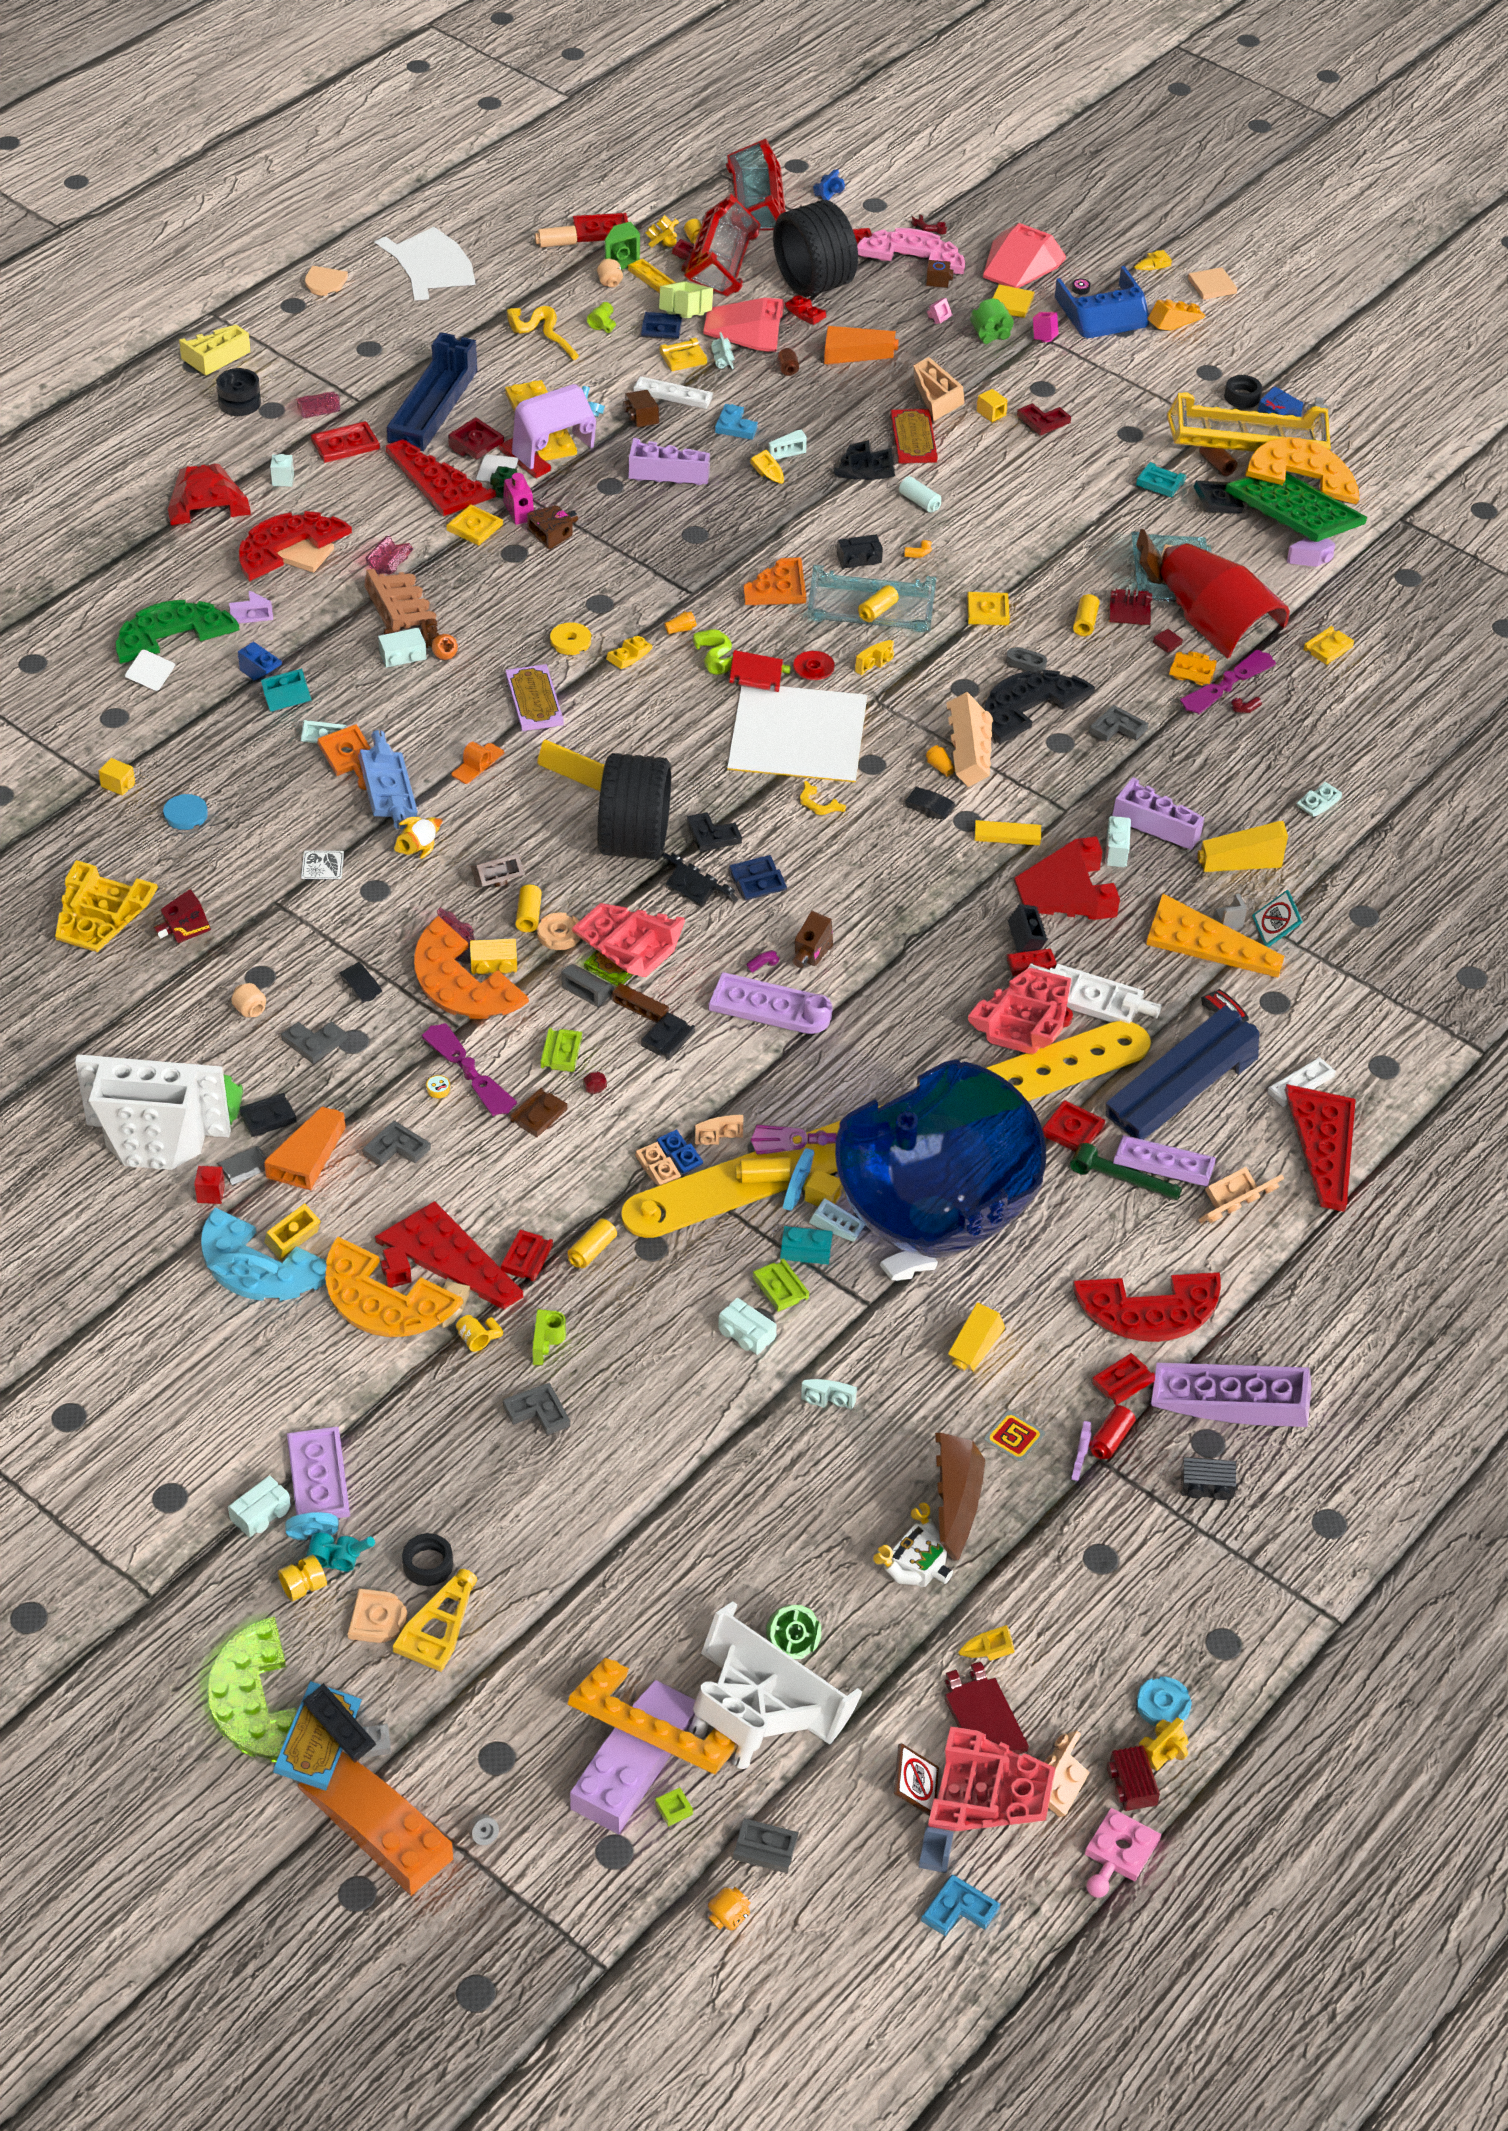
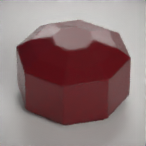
(595, 1082)

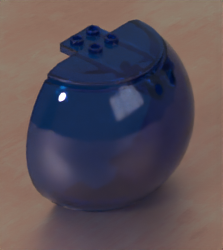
(942, 1160)

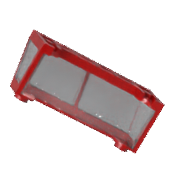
(722, 246)

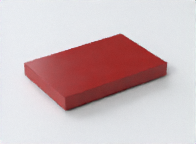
(596, 226)
(345, 441)

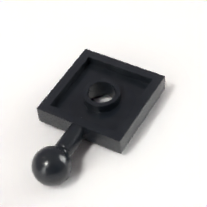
(1216, 498)

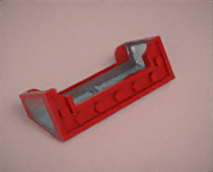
(758, 182)

